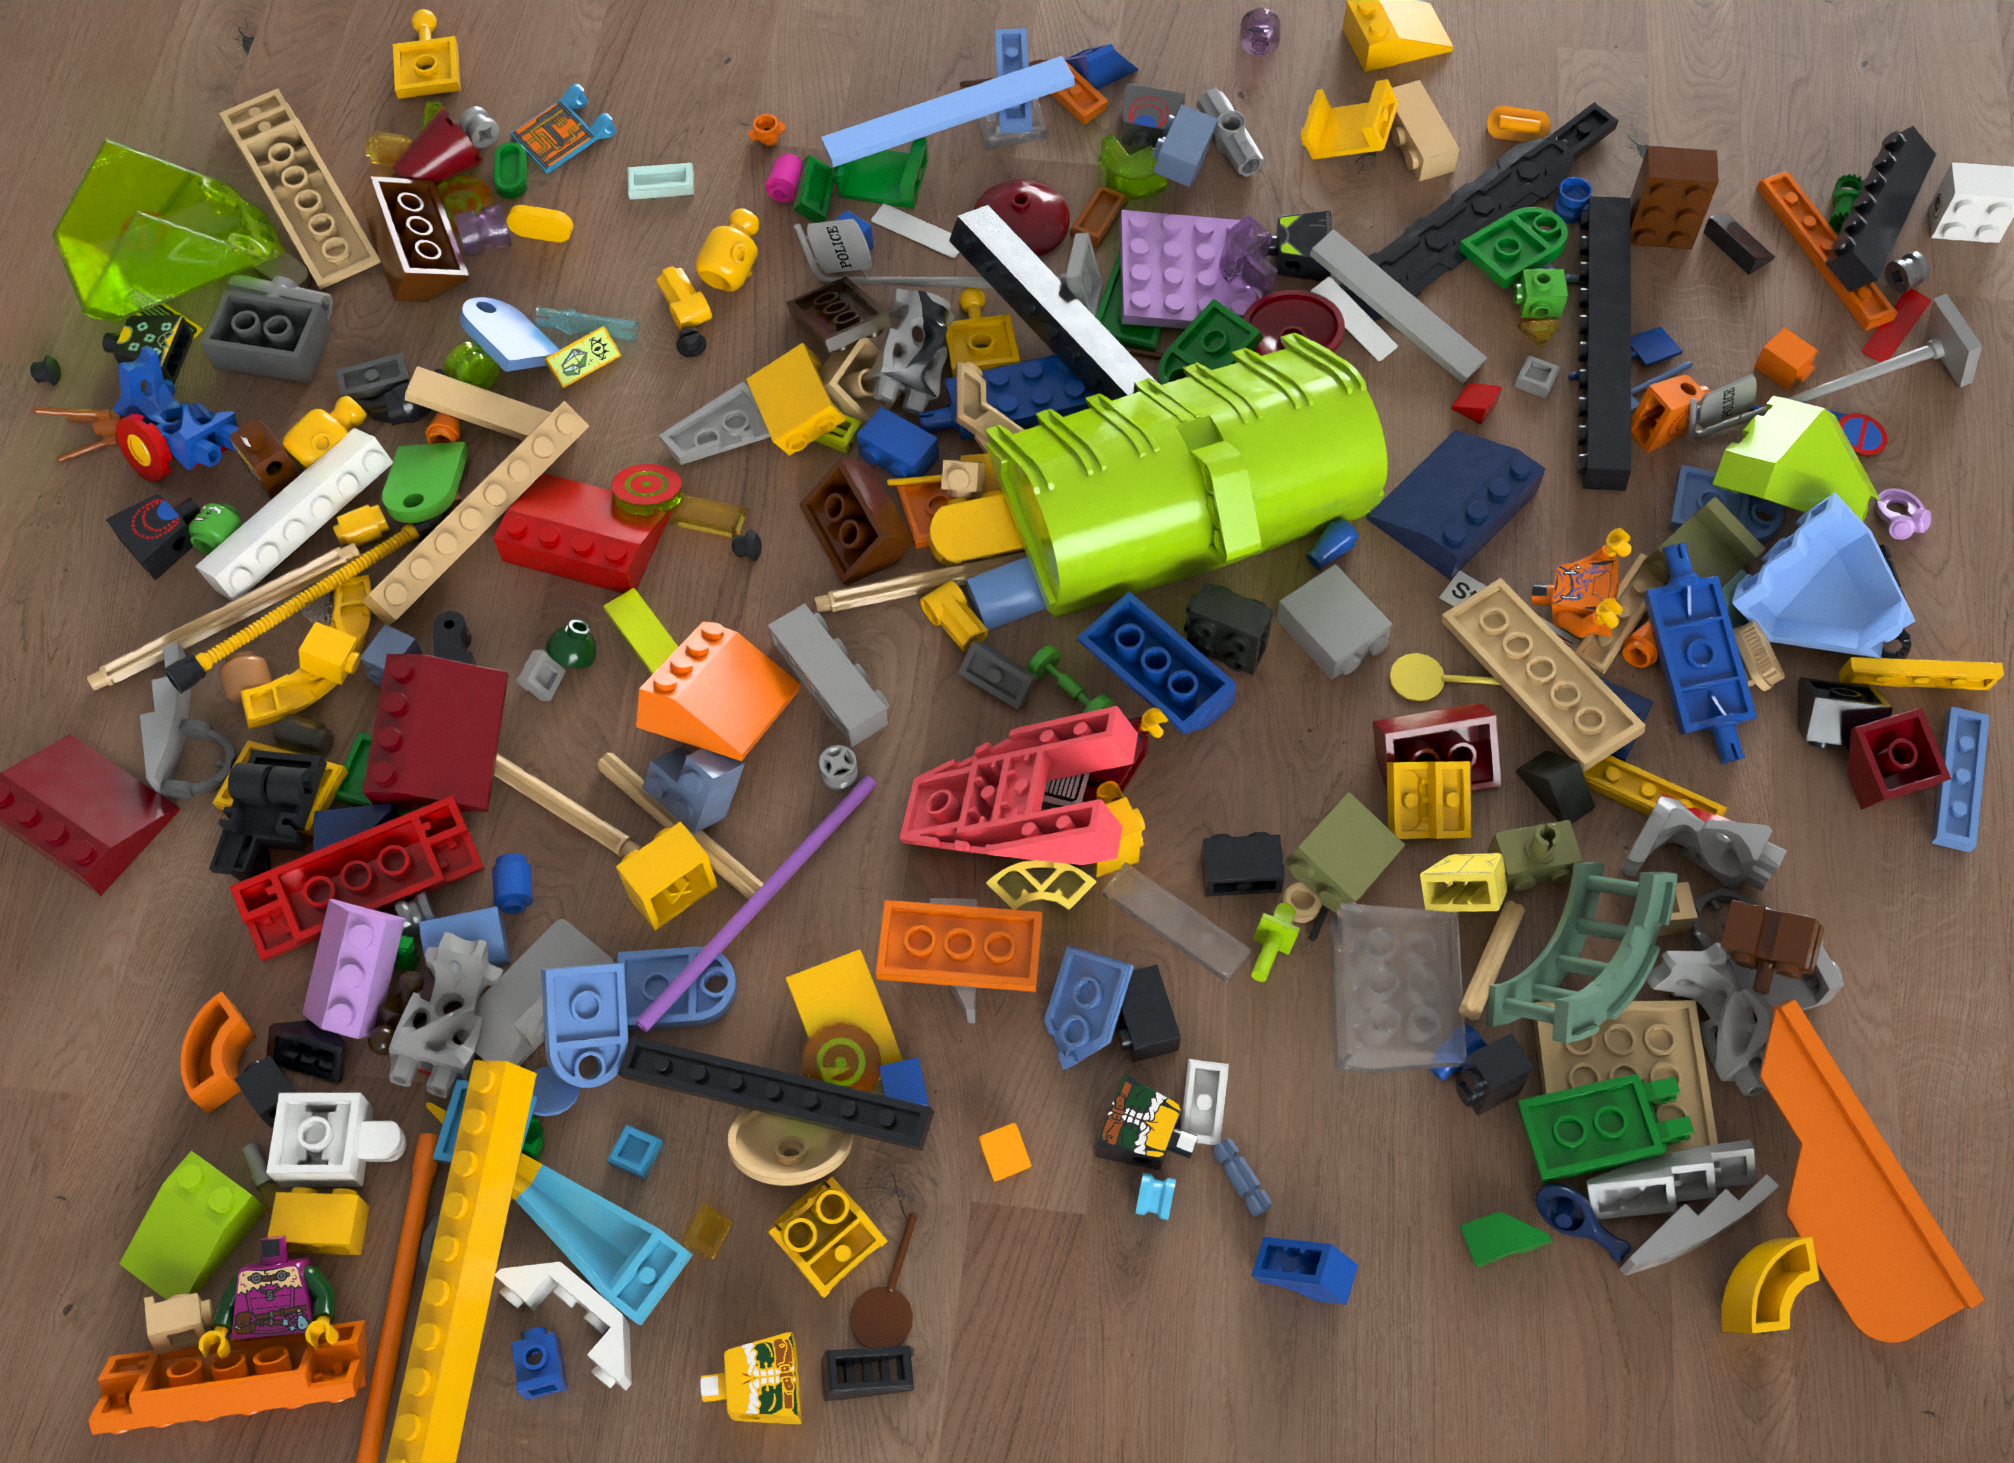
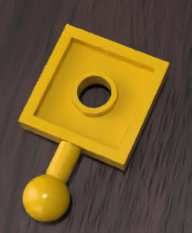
(412, 56)
(993, 331)

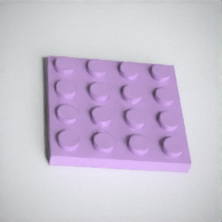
(1174, 269)

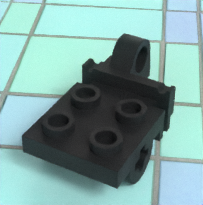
(270, 802)

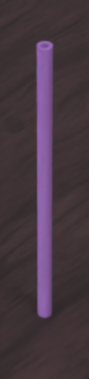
(755, 904)

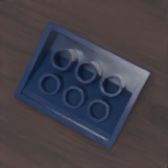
(1458, 500)

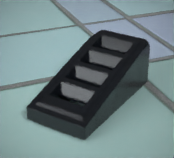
(866, 1388)

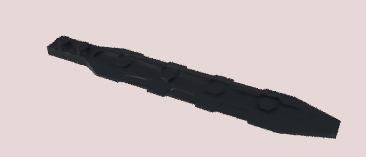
(1516, 181)

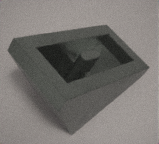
(1558, 785)

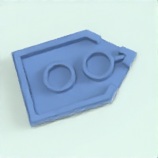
(1085, 1003)

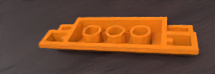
(254, 1377)

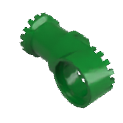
(1843, 199)

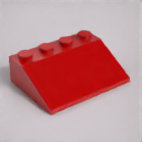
(579, 534)

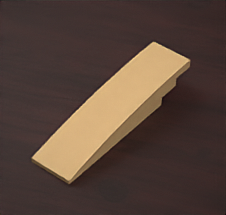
(299, 188)

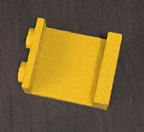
(1351, 127)
(794, 400)

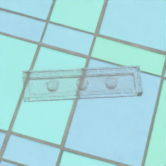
(1176, 922)

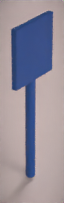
(1650, 348)

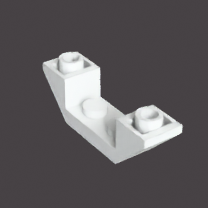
(535, 1282)

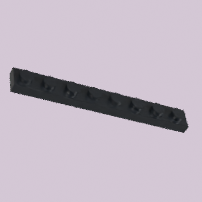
(777, 1093)

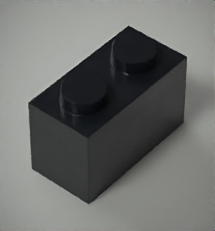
(1242, 864)
(1147, 1017)
(1493, 1074)

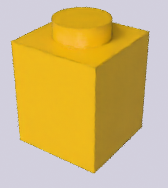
(329, 653)

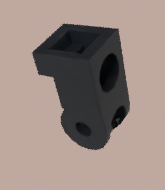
(452, 638)

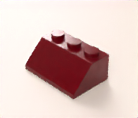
(1443, 736)

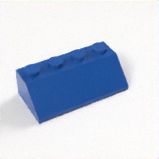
(1159, 665)

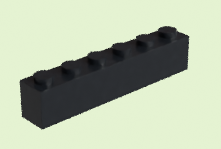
(1880, 209)

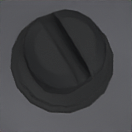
(690, 342)
(46, 370)
(747, 545)

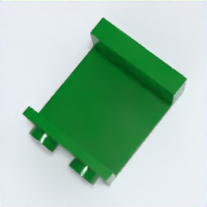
(884, 176)

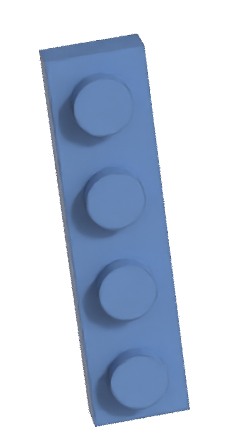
(1011, 57)
(1960, 798)

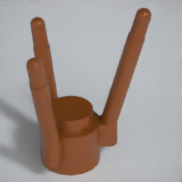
(103, 423)

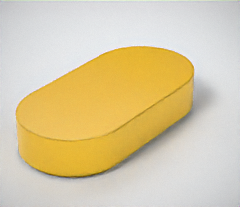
(539, 223)

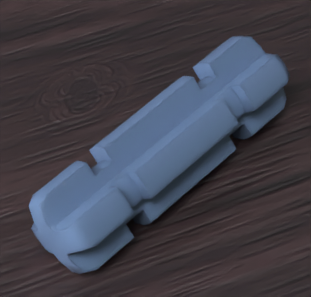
(1242, 1177)

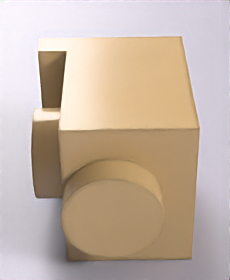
(963, 478)
(177, 1321)

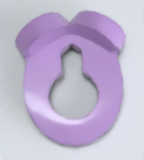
(1900, 525)

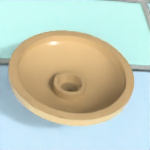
(785, 1149)

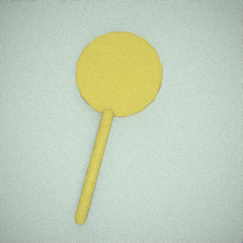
(1422, 678)

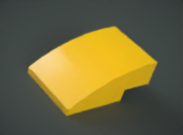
(845, 994)

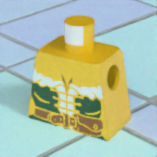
(759, 1382)

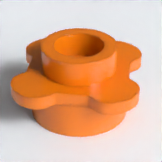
(766, 129)

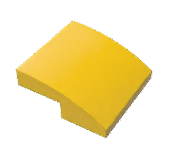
(1429, 799)

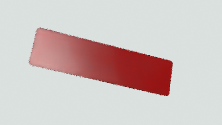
(1891, 334)

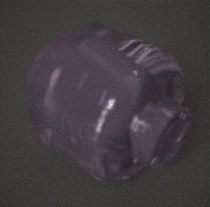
(1260, 29)

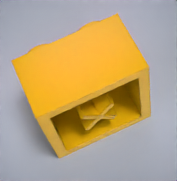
(667, 875)

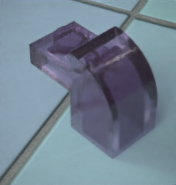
(1245, 256)

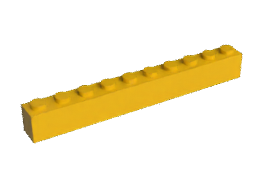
(462, 1265)

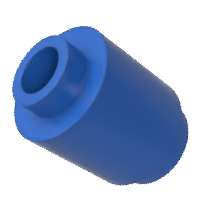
(512, 883)

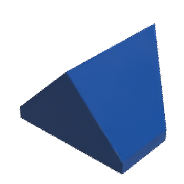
(1101, 65)

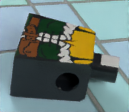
(1143, 1127)

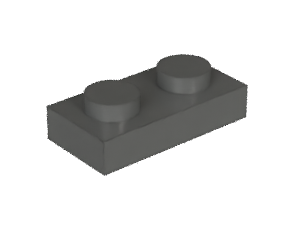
(372, 377)
(997, 674)

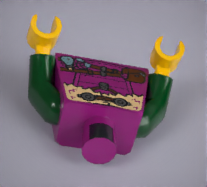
(273, 1300)

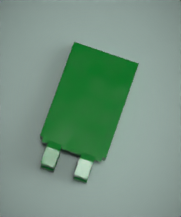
(1600, 1126)

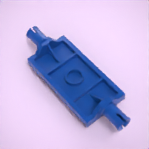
(1018, 394)
(1699, 654)

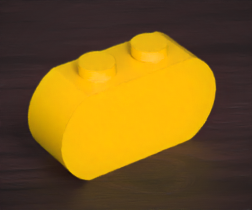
(973, 530)

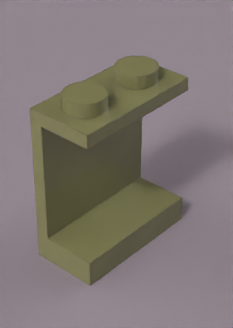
(1715, 544)
(1343, 853)

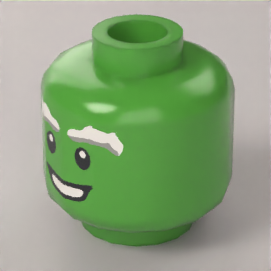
(213, 526)

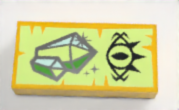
(582, 357)

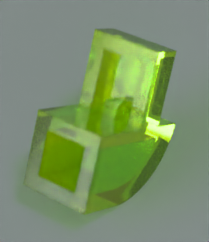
(1130, 173)

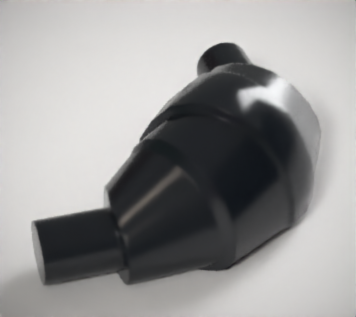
(394, 408)

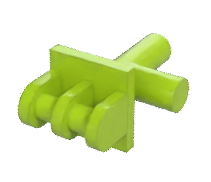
(1276, 935)

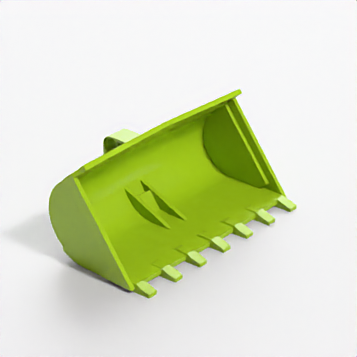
(1191, 472)

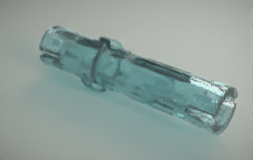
(573, 322)

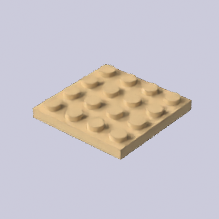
(1645, 1039)

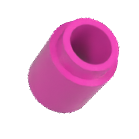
(784, 178)

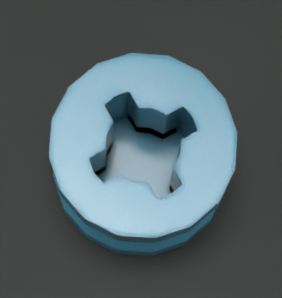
(1155, 1196)

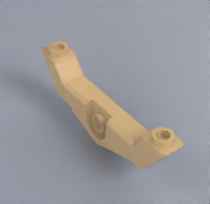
(971, 405)

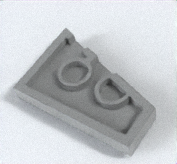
(717, 427)

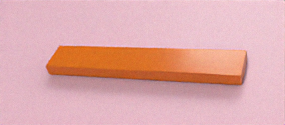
(1816, 238)

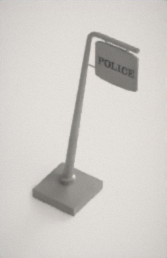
(843, 248)
(1947, 339)

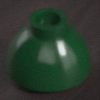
(572, 645)

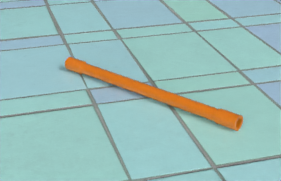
(390, 1341)

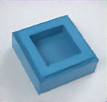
(635, 1152)

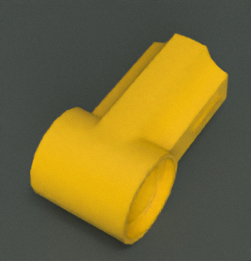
(685, 304)
(950, 609)

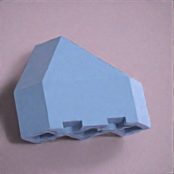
(1826, 586)

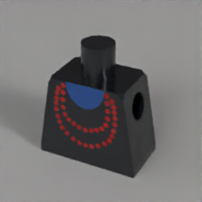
(155, 532)

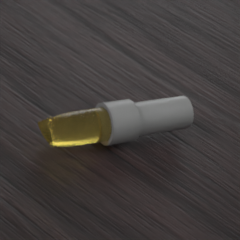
(261, 1180)

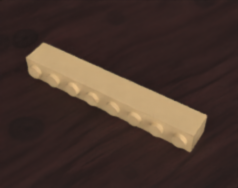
(474, 514)

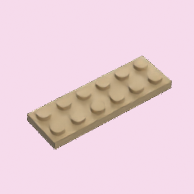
(1543, 674)

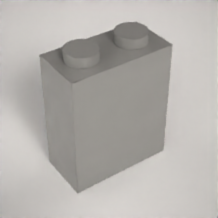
(1334, 622)

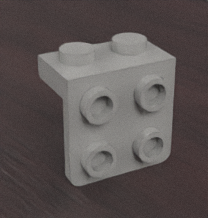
(1808, 992)

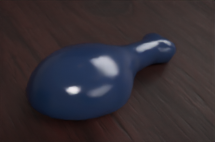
(1574, 1216)

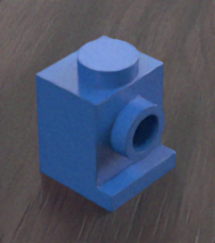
(549, 1373)

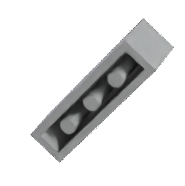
(829, 675)

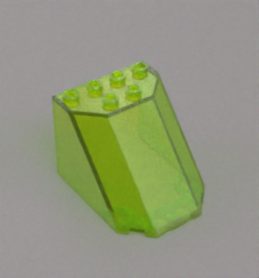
(154, 233)

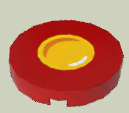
(144, 447)

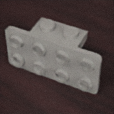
(515, 1003)

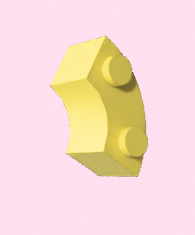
(1041, 881)

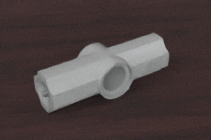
(1231, 133)
(280, 288)

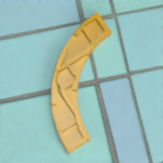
(301, 689)

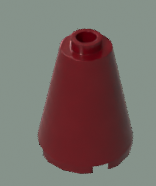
(437, 152)

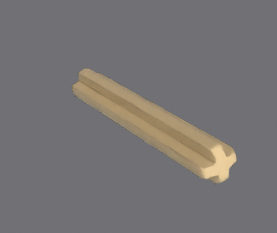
(1491, 960)

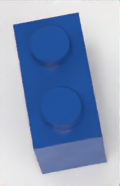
(897, 445)

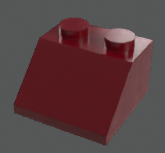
(1894, 759)

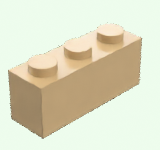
(1422, 133)

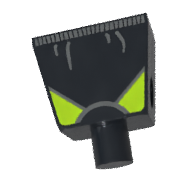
(1294, 242)

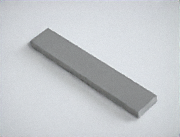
(1398, 306)

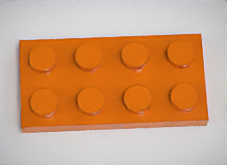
(959, 945)

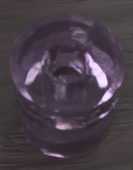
(483, 229)

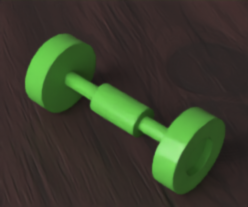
(1045, 662)

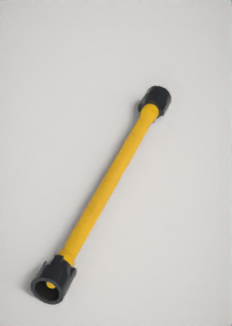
(191, 669)

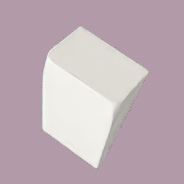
(1204, 1100)

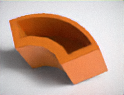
(213, 1053)

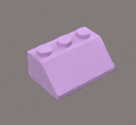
(352, 968)

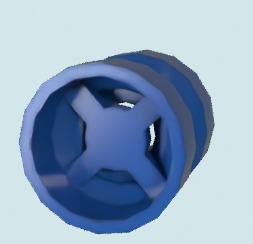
(1572, 198)

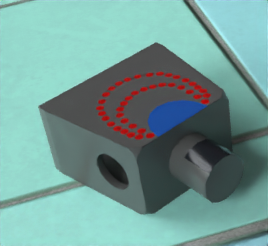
(1146, 114)

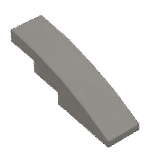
(160, 729)
(1660, 1182)
(1690, 1231)

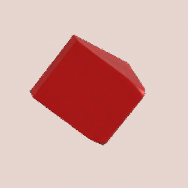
(1477, 401)

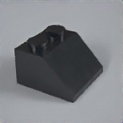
(1833, 708)

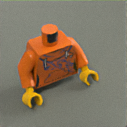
(1587, 590)

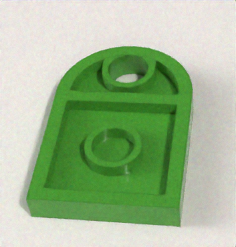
(424, 477)

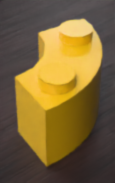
(1766, 1285)

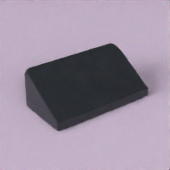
(1737, 243)

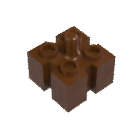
(1771, 942)

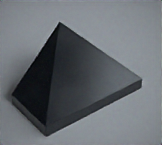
(307, 1049)

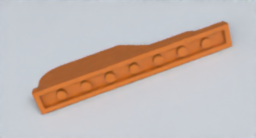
(1854, 1197)

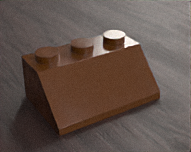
(856, 521)

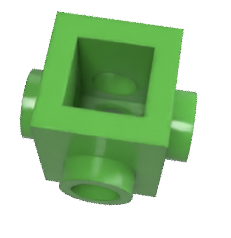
(1541, 293)

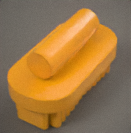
(1518, 124)

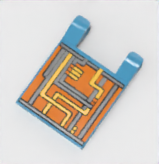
(560, 133)

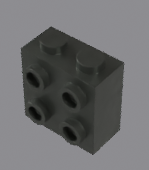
(1228, 627)

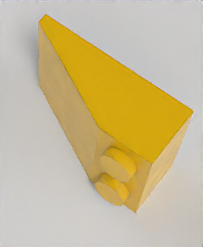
(1393, 32)

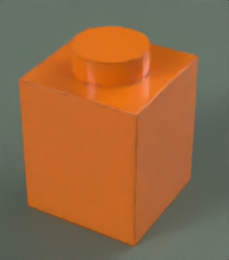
(1786, 359)

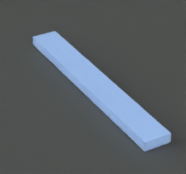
(947, 111)

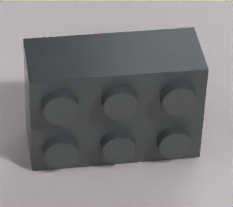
(267, 336)

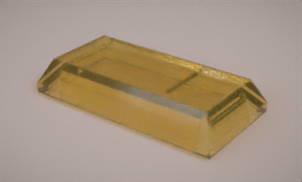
(709, 516)

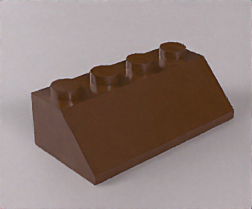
(413, 238)

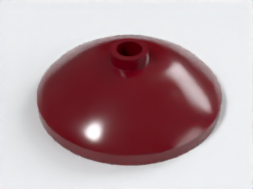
(1030, 211)
(1297, 313)

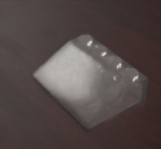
(1396, 989)

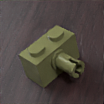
(1537, 854)

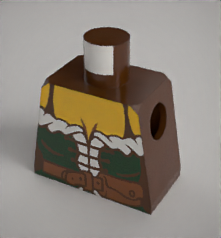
(259, 448)

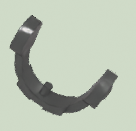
(202, 731)
(1699, 938)

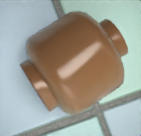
(243, 672)

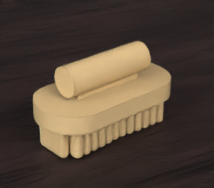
(1757, 657)

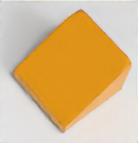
(1004, 1152)

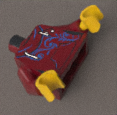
(1112, 782)

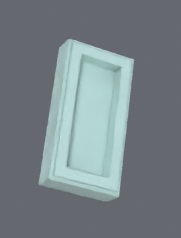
(660, 181)

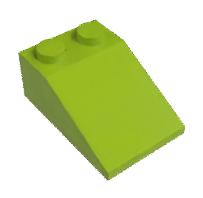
(190, 1228)

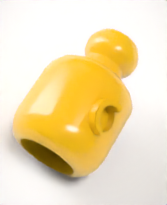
(729, 252)
(321, 431)

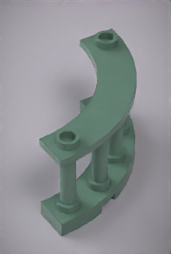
(1617, 982)

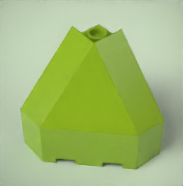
(1796, 460)

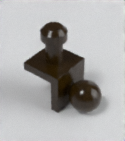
(392, 1011)

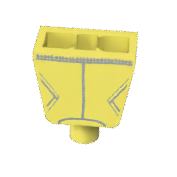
(1473, 883)

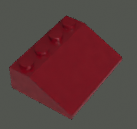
(435, 733)
(81, 811)

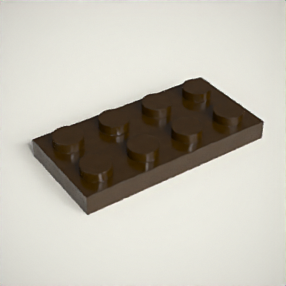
(839, 314)

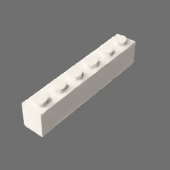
(294, 514)

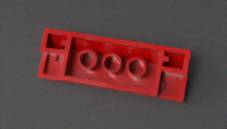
(367, 870)

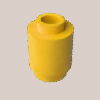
(361, 526)

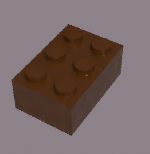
(1672, 196)

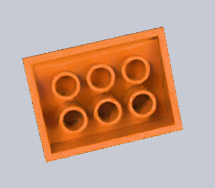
(715, 693)

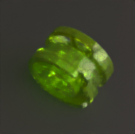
(471, 365)

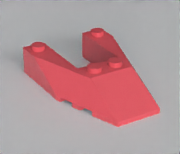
(997, 795)

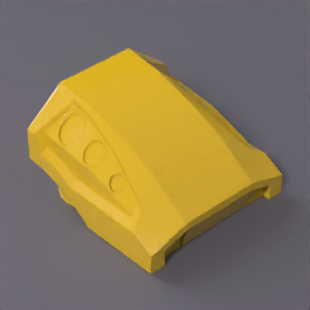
(826, 1235)

